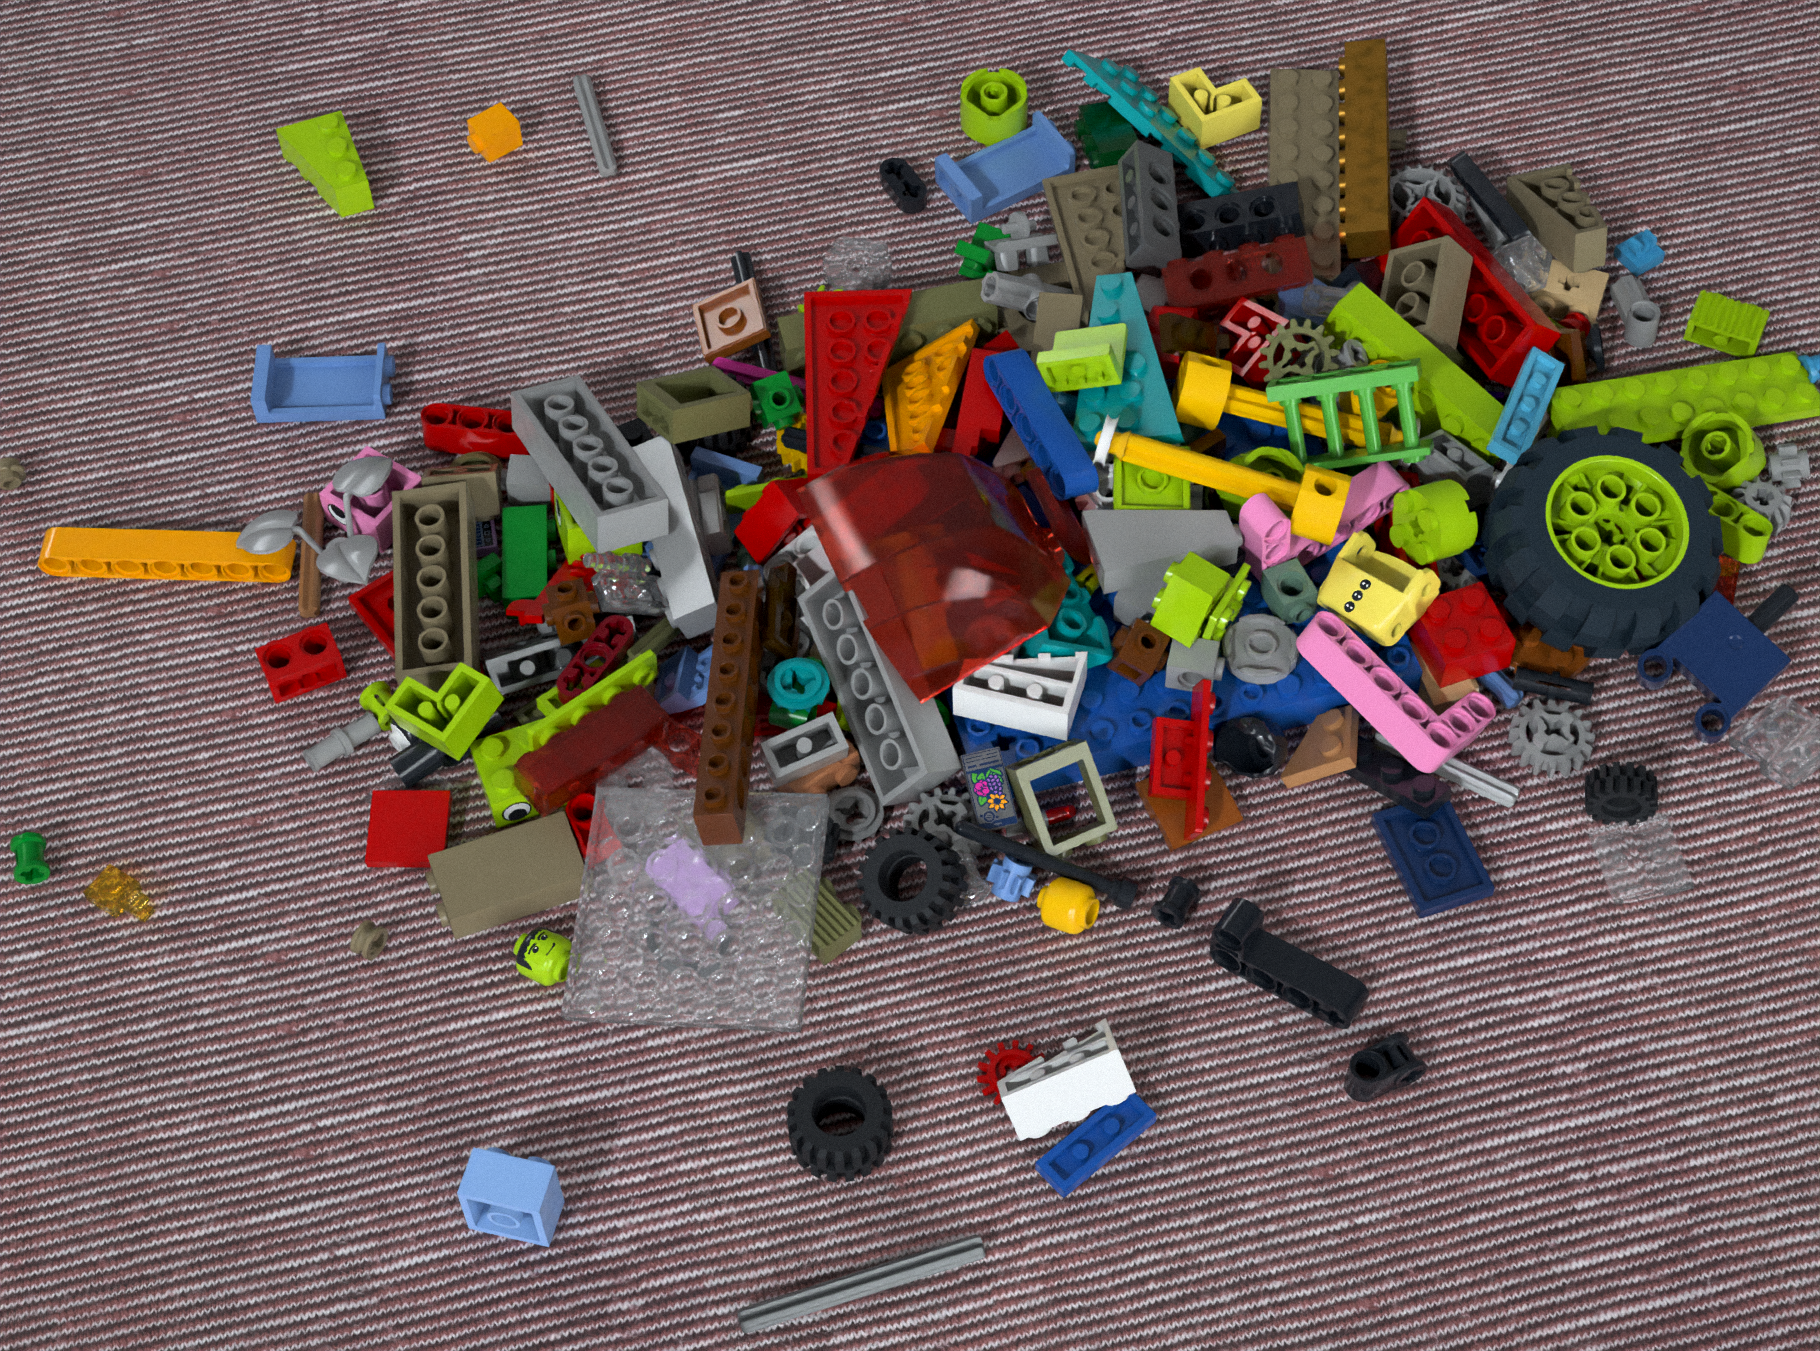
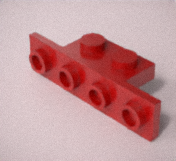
(1180, 759)

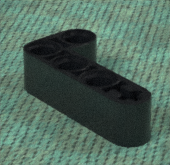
(1282, 968)

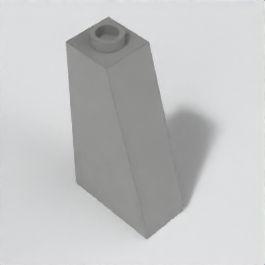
(1141, 545)

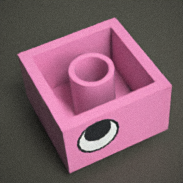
(374, 512)

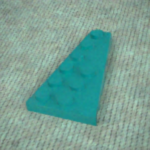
(1140, 107)
(1143, 395)

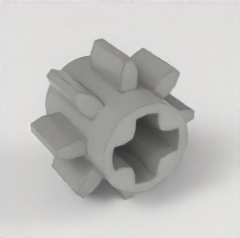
(1788, 465)

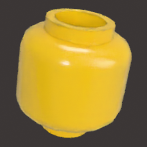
(1068, 905)

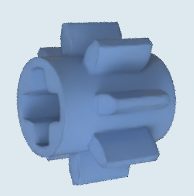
(1011, 878)

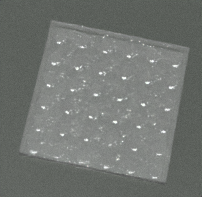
(694, 928)

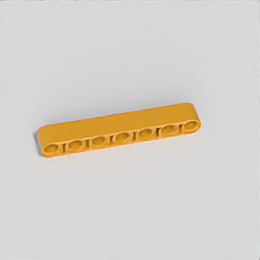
(159, 555)

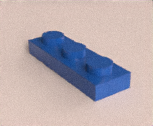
(1094, 1143)

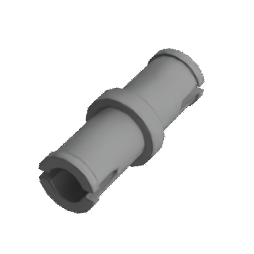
(341, 741)

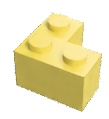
(1214, 112)

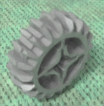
(1410, 186)

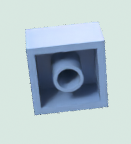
(511, 1196)

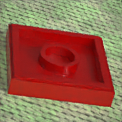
(407, 827)

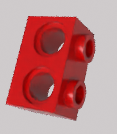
(303, 667)

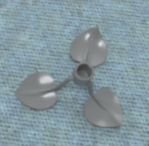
(343, 558)

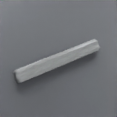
(595, 125)
(1468, 777)

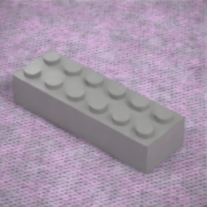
(589, 464)
(895, 733)

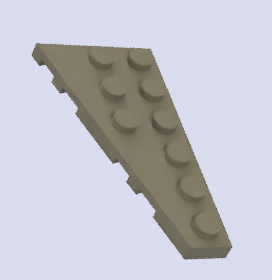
(1087, 226)

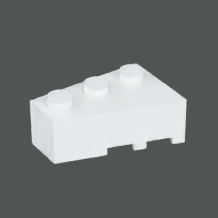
(1025, 693)
(1066, 1085)

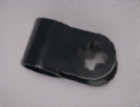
(1388, 1063)

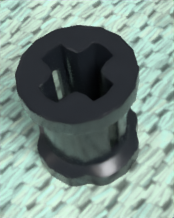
(1176, 902)

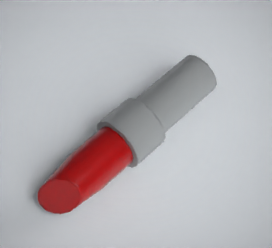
(1050, 817)

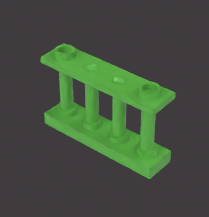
(1363, 382)

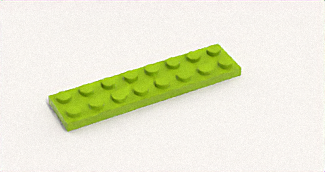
(1665, 402)

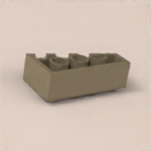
(1560, 216)

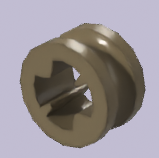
(369, 940)

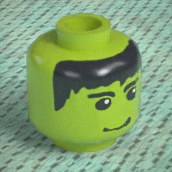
(543, 956)

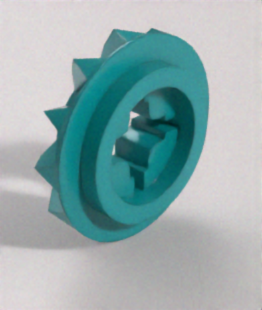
(808, 674)

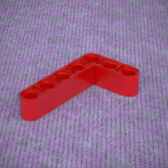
(472, 429)

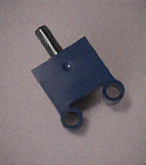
(1723, 657)

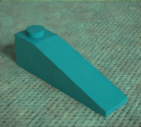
(1073, 628)

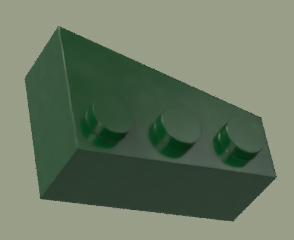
(1103, 134)

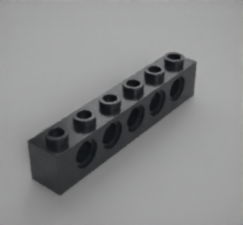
(1240, 219)

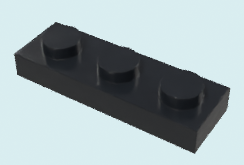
(1398, 779)

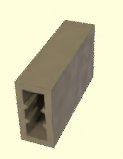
(506, 875)

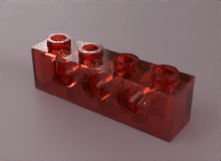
(1290, 252)

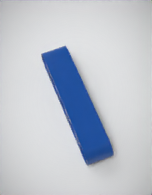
(1040, 424)

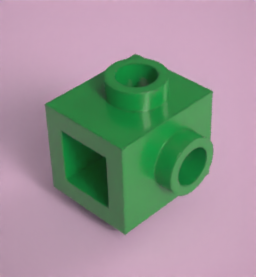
(778, 389)

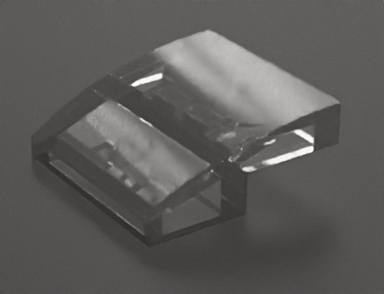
(1782, 740)
(1640, 860)

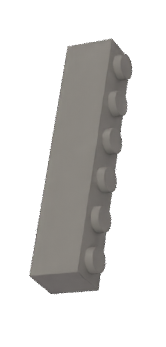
(683, 554)

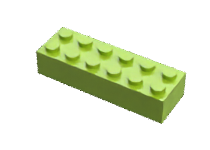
(1443, 395)

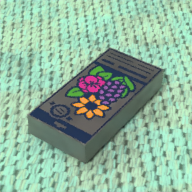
(989, 789)

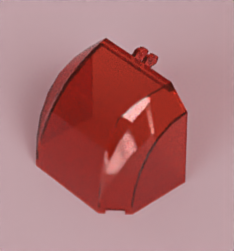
(937, 560)

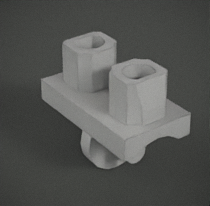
(1035, 244)

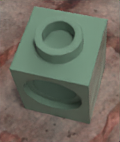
(1287, 580)

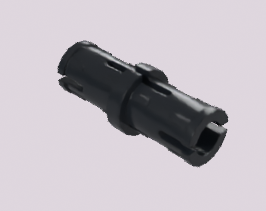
(1526, 679)

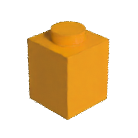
(494, 132)

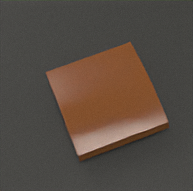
(1171, 813)

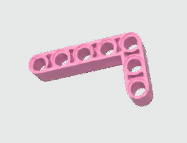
(1268, 530)
(1387, 701)

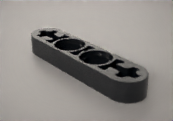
(1488, 197)

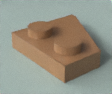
(1326, 748)

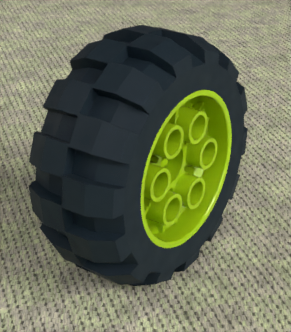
(1630, 487)

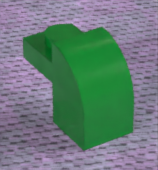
(975, 257)

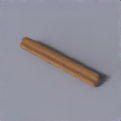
(309, 573)

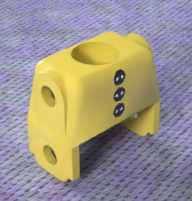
(1376, 591)

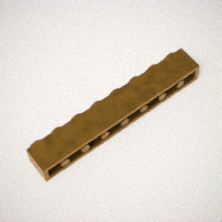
(1366, 149)

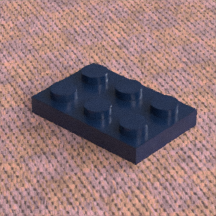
(1432, 858)

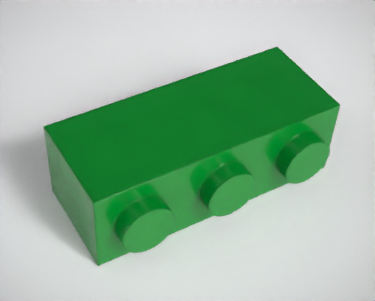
(526, 552)

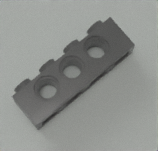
(1149, 208)
(536, 659)

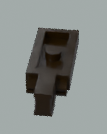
(1188, 334)
(781, 612)

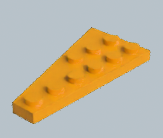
(923, 387)

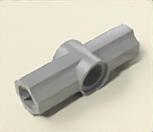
(1017, 292)

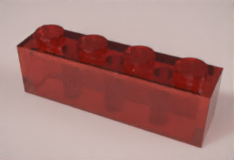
(590, 750)

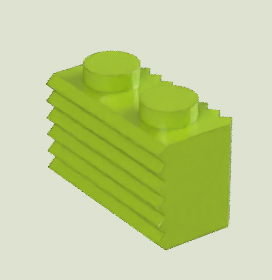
(1726, 324)

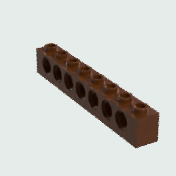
(730, 710)

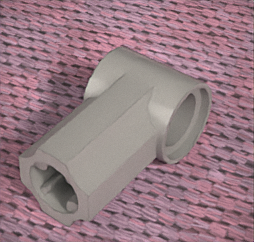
(1636, 311)

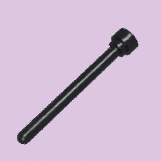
(1118, 890)

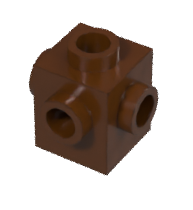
(571, 610)
(1138, 651)

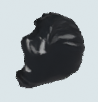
(1251, 746)

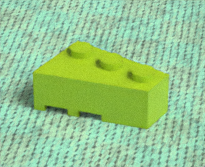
(329, 160)

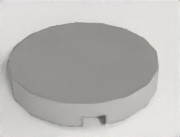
(1260, 649)

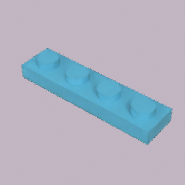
(1525, 405)

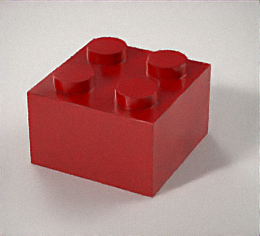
(1463, 636)

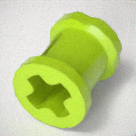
(369, 702)

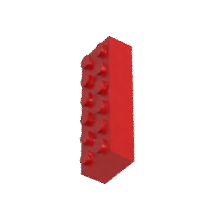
(1498, 315)

